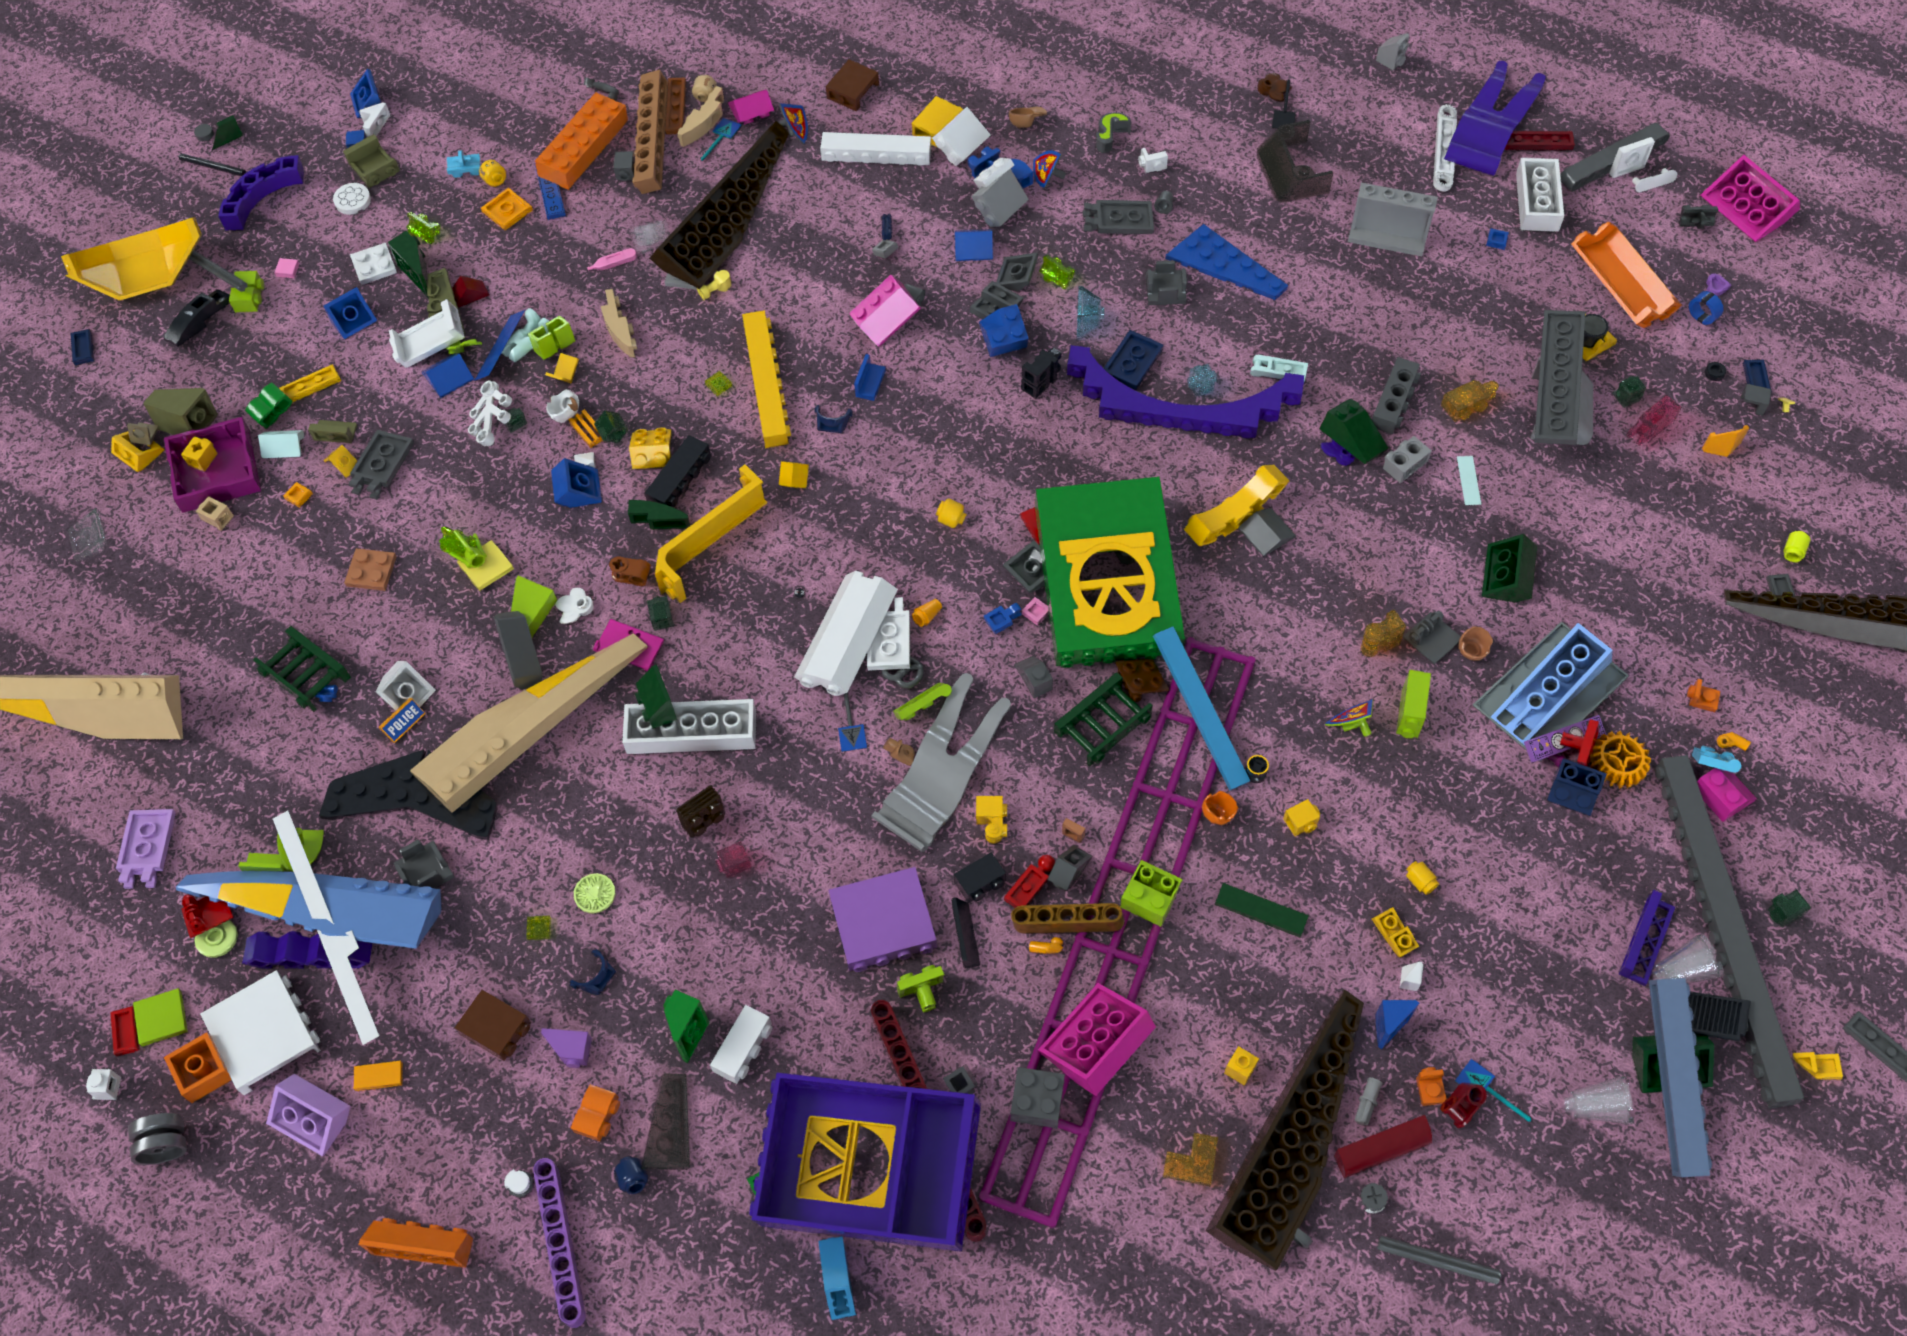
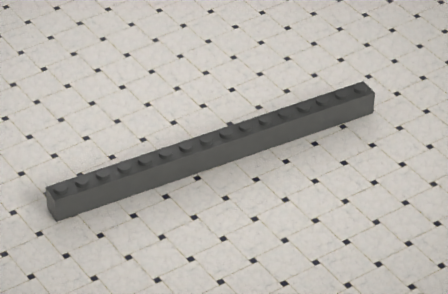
(1728, 931)

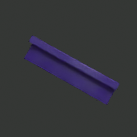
(1641, 933)

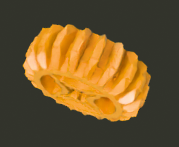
(1628, 751)

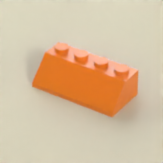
(417, 1243)

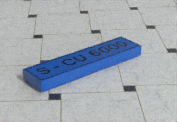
(551, 198)

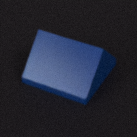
(365, 93)
(973, 245)
(349, 313)
(448, 374)
(1392, 1017)

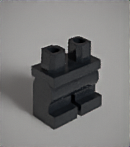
(1042, 372)

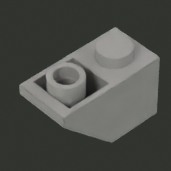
(1393, 51)

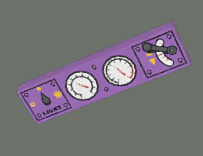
(1549, 743)

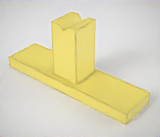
(1786, 404)

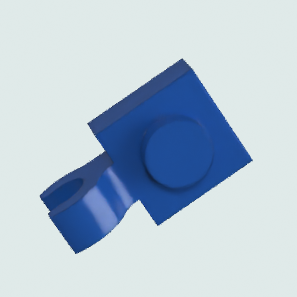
(1001, 619)

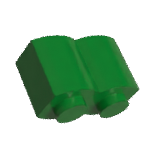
(268, 405)

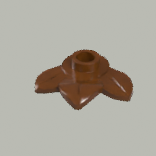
(1273, 86)

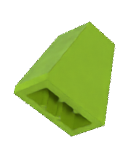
(532, 601)

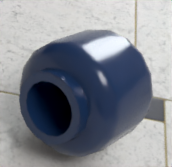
(630, 1175)

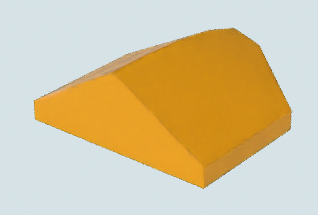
(1724, 443)

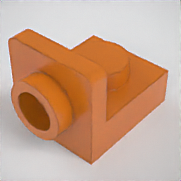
(1703, 697)
(1431, 1086)

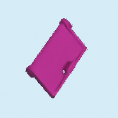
(616, 631)

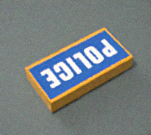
(402, 720)

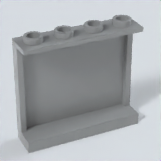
(1392, 219)

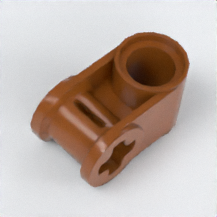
(631, 572)

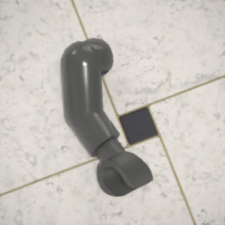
(613, 92)

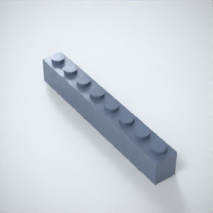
(1679, 1077)

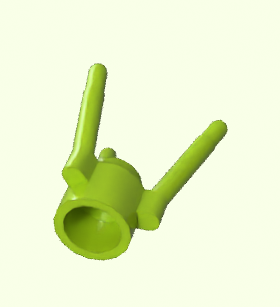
(473, 556)

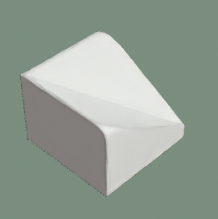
(1411, 976)

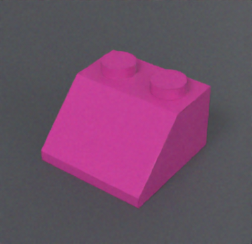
(751, 106)
(1724, 793)

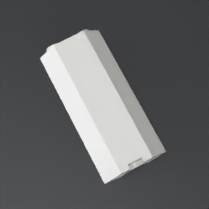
(846, 633)

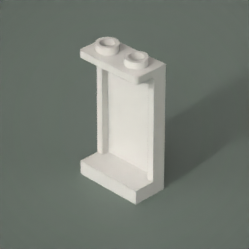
(427, 336)

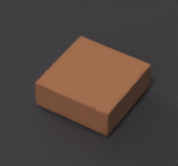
(1073, 830)

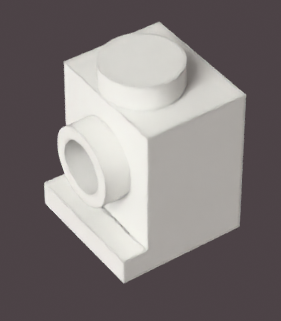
(99, 1082)

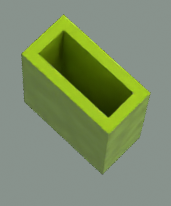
(1413, 704)

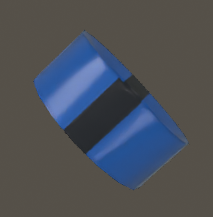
(1713, 303)

